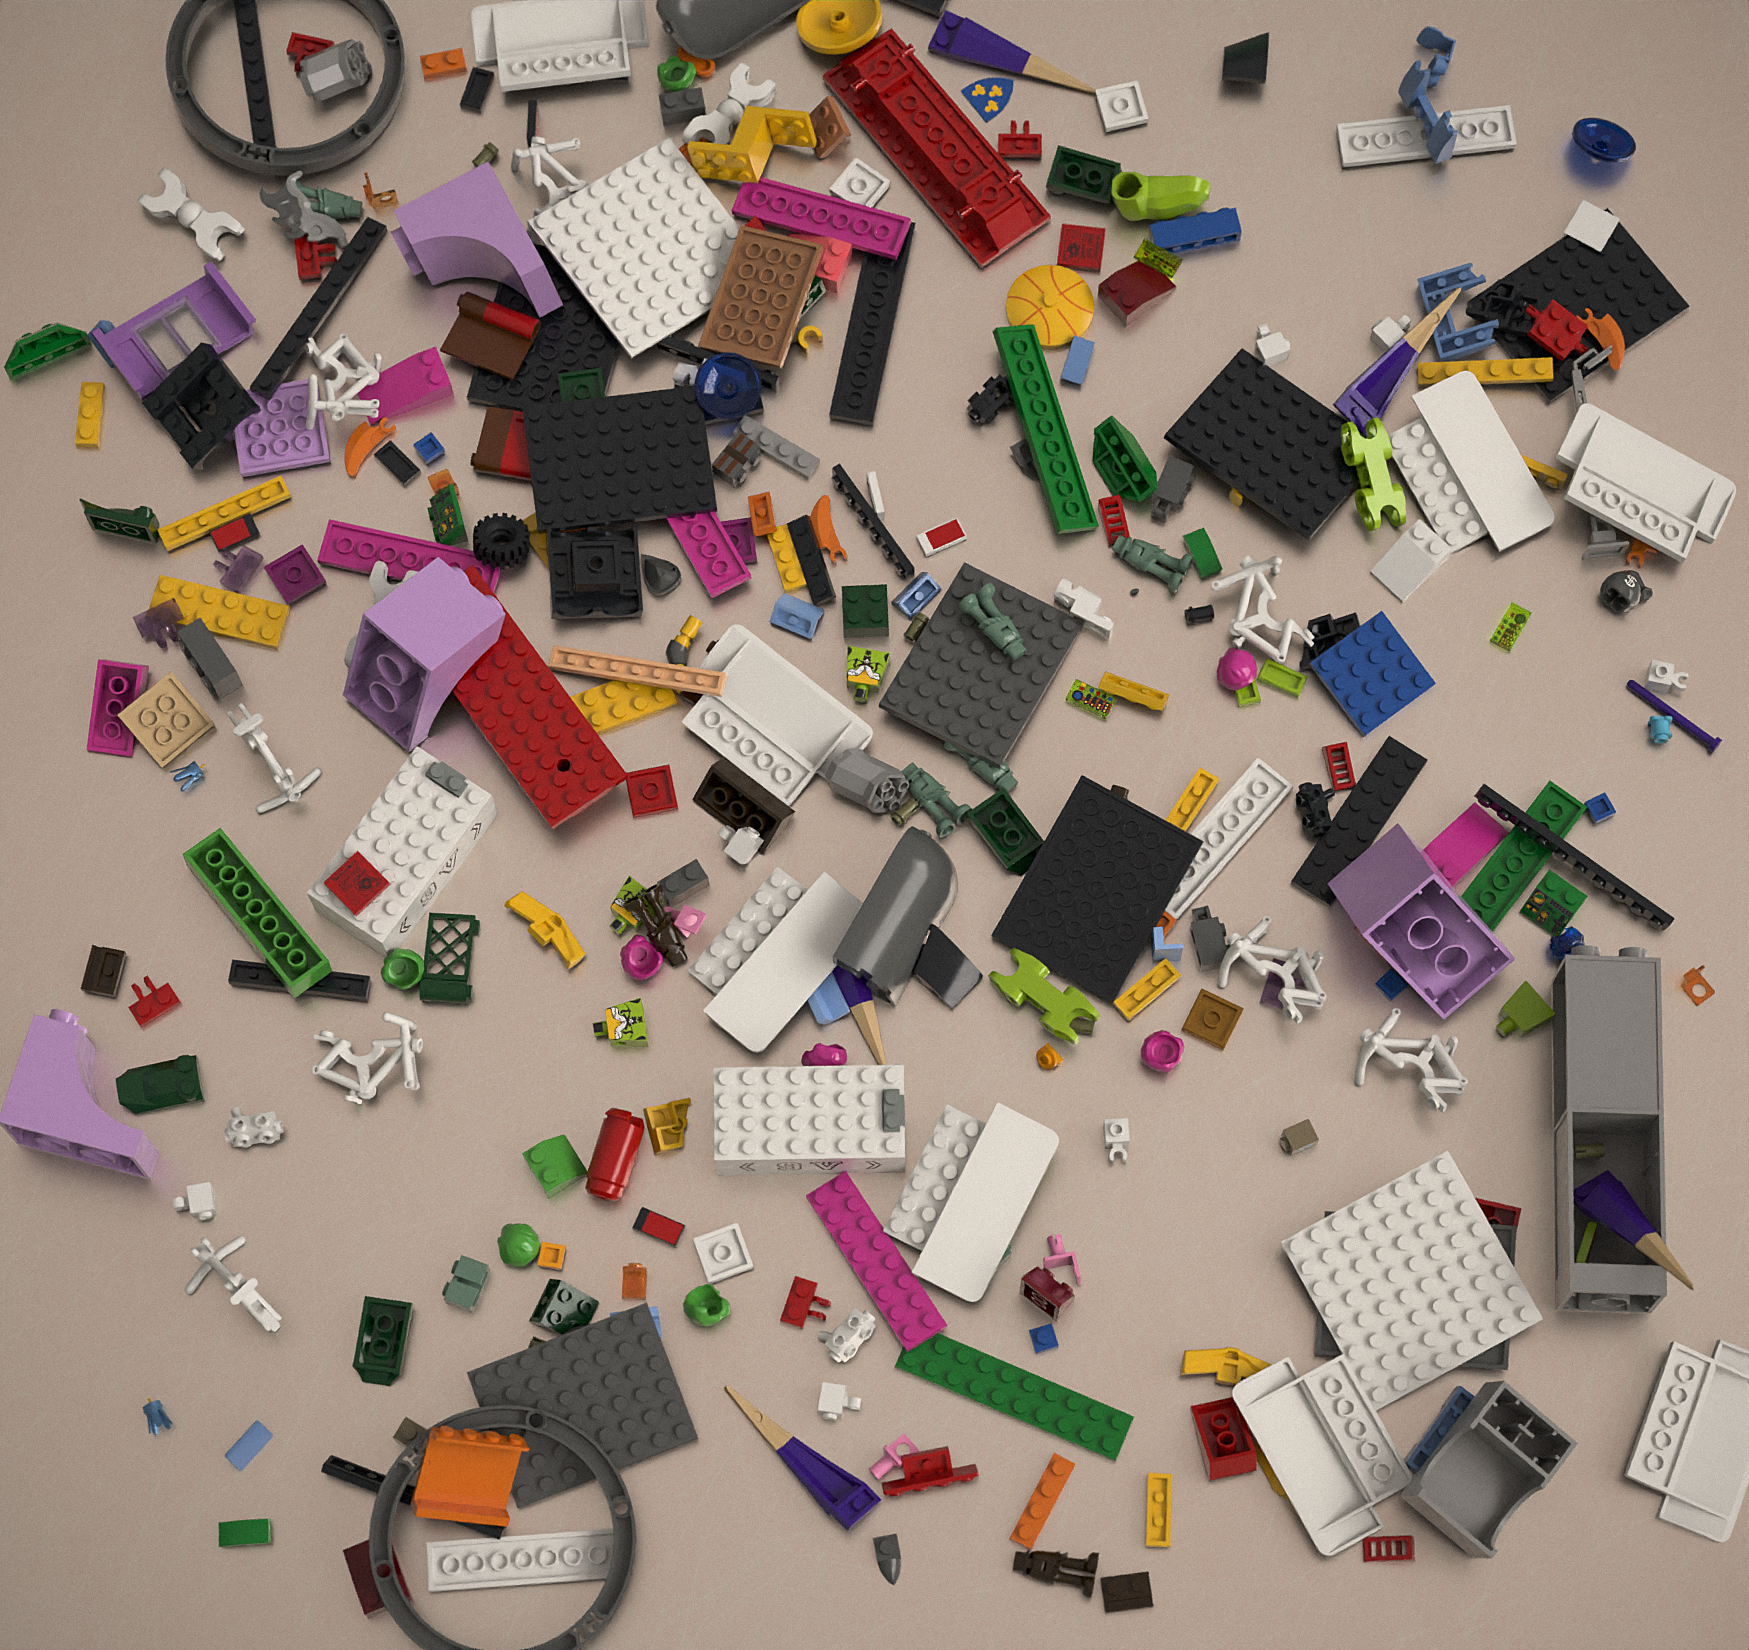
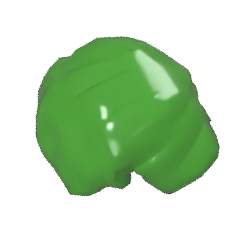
(676, 74)
(402, 968)
(518, 1244)
(705, 1305)

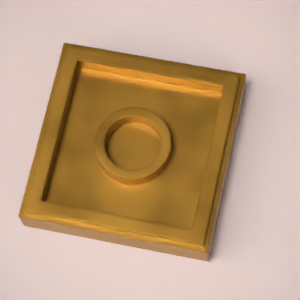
(1212, 1019)

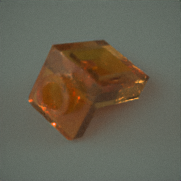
(634, 1281)

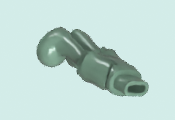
(331, 203)
(1145, 555)
(998, 627)
(1000, 777)
(927, 792)

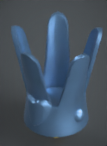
(192, 769)
(155, 1416)

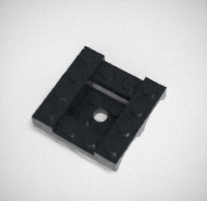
(196, 385)
(599, 592)

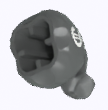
(1624, 590)

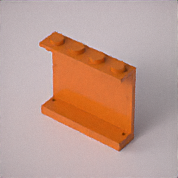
(467, 1476)

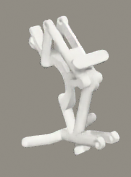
(539, 150)
(365, 373)
(1241, 626)
(256, 738)
(1296, 958)
(1432, 1048)
(366, 1085)
(242, 1290)

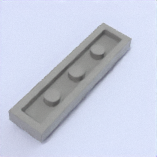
(778, 447)

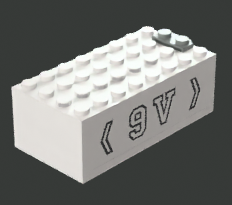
(417, 841)
(809, 1119)

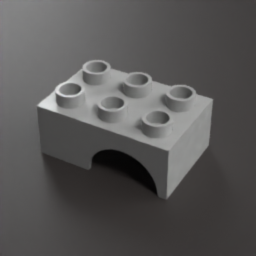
(1487, 1467)

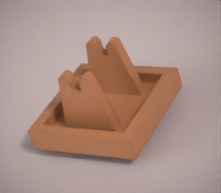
(828, 127)

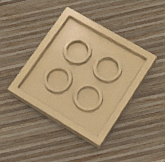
(166, 719)

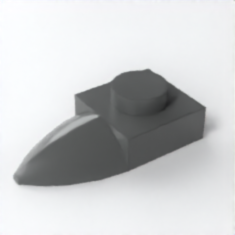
(1024, 457)
(888, 1557)

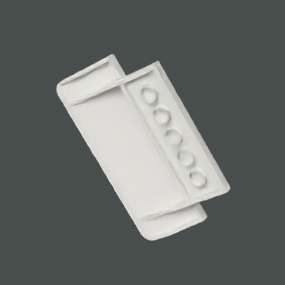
(557, 40)
(1468, 468)
(1642, 483)
(772, 717)
(774, 955)
(970, 1195)
(1697, 1439)
(1324, 1448)

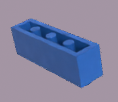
(1196, 231)

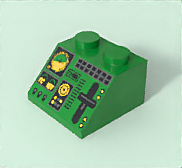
(448, 517)
(1553, 904)

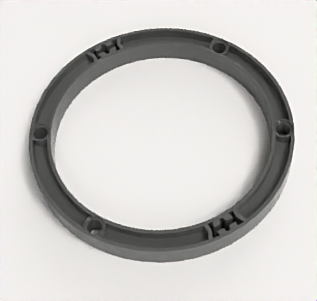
(285, 160)
(510, 1418)

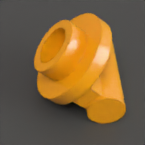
(1048, 1057)

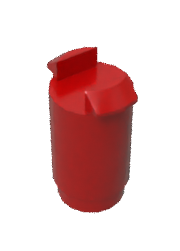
(614, 1155)

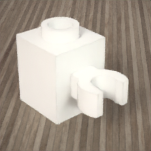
(1387, 332)
(1271, 348)
(1661, 677)
(742, 843)
(1116, 1137)
(199, 1200)
(834, 1399)

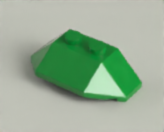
(44, 347)
(1122, 461)

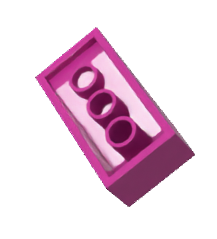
(409, 385)
(114, 690)
(1465, 843)

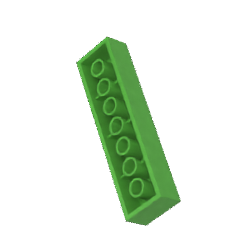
(257, 912)

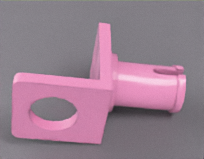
(687, 920)
(1059, 1257)
(891, 1458)

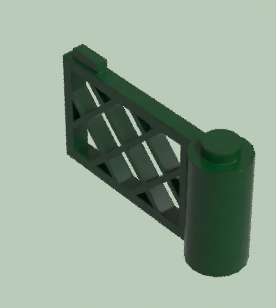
(442, 986)

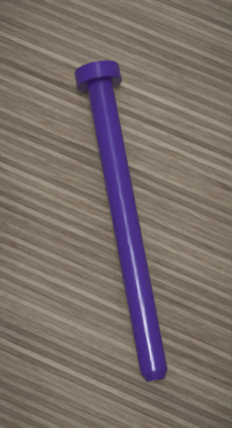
(1677, 717)

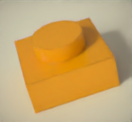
(551, 1256)

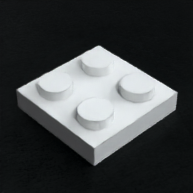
(1121, 106)
(860, 184)
(723, 1253)

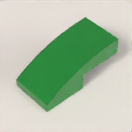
(1204, 554)
(244, 1532)

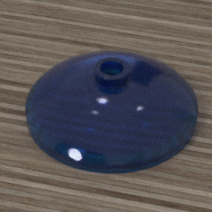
(1603, 140)
(728, 370)

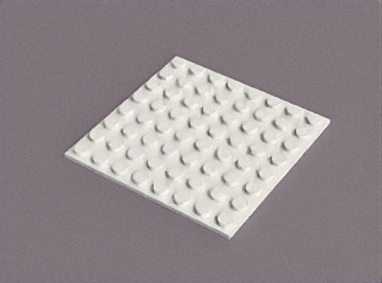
(642, 245)
(1411, 1280)

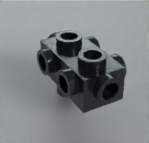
(984, 405)
(1314, 810)

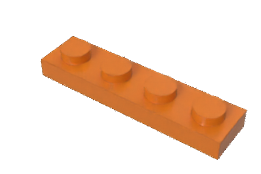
(1042, 1501)

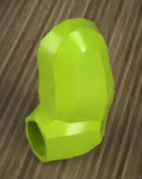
(1158, 196)

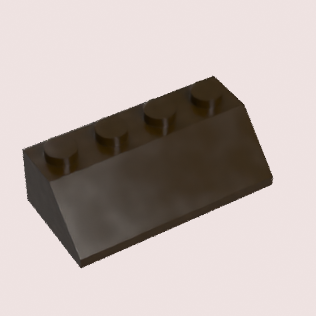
(742, 802)

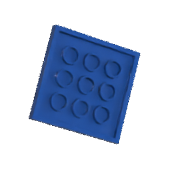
(1372, 673)

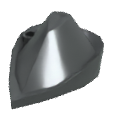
(659, 574)

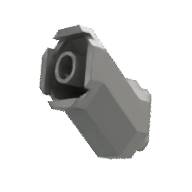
(335, 70)
(867, 781)

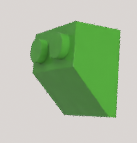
(555, 1164)

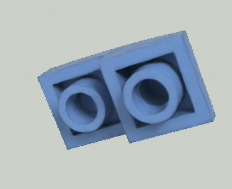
(1077, 360)

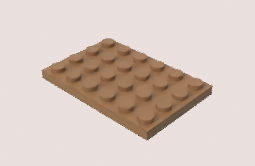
(761, 296)

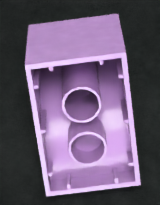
(473, 232)
(418, 649)
(1419, 922)
(56, 1103)

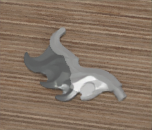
(297, 215)

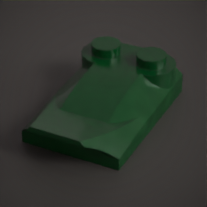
(1082, 175)
(134, 524)
(1006, 831)
(161, 1085)
(382, 1339)

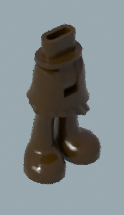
(663, 933)
(1047, 1568)

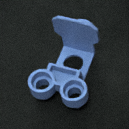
(1434, 39)

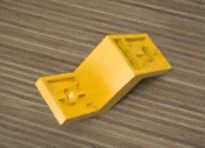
(752, 144)

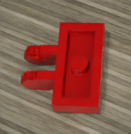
(304, 45)
(1020, 145)
(308, 257)
(154, 1004)
(799, 1303)

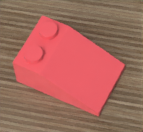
(833, 260)

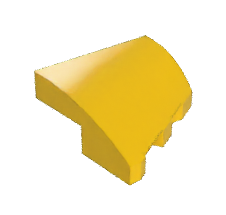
(667, 1124)

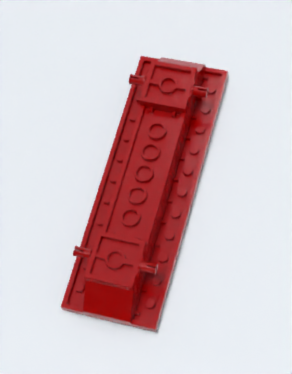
(936, 147)
(535, 724)

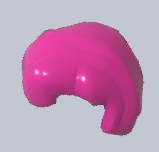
(1236, 669)
(640, 958)
(1162, 1051)
(825, 1056)

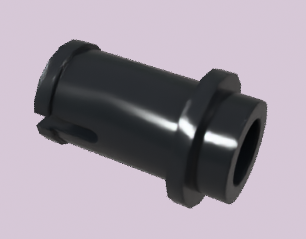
(1199, 613)

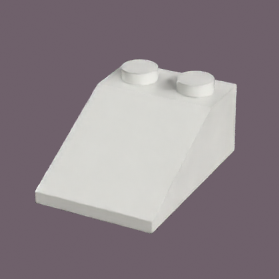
(1411, 560)

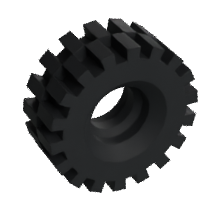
(503, 529)

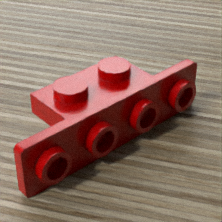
(928, 1469)

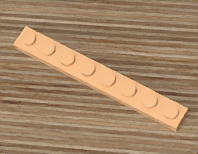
(637, 671)

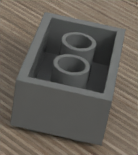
(208, 659)

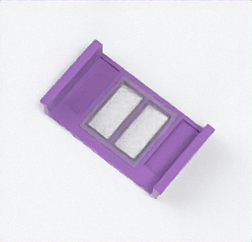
(166, 333)

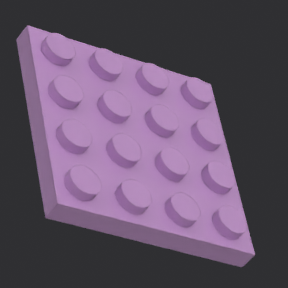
(278, 435)

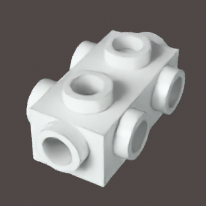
(252, 1129)
(849, 1335)

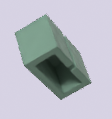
(466, 1284)

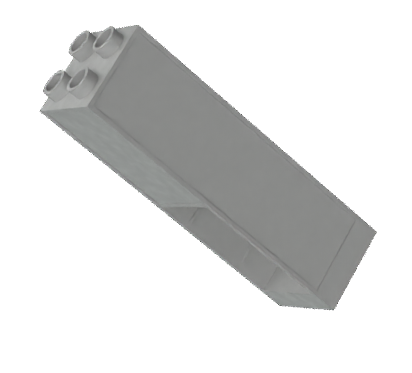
(1610, 1094)

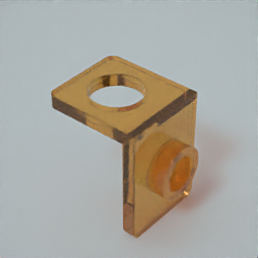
(376, 197)
(441, 480)
(1693, 978)

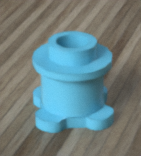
(1660, 728)

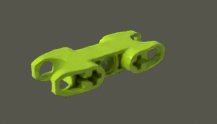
(1374, 478)
(1031, 985)

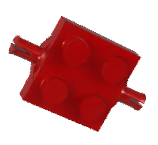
(1557, 330)

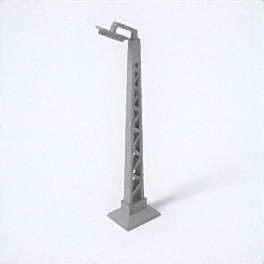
(1602, 542)

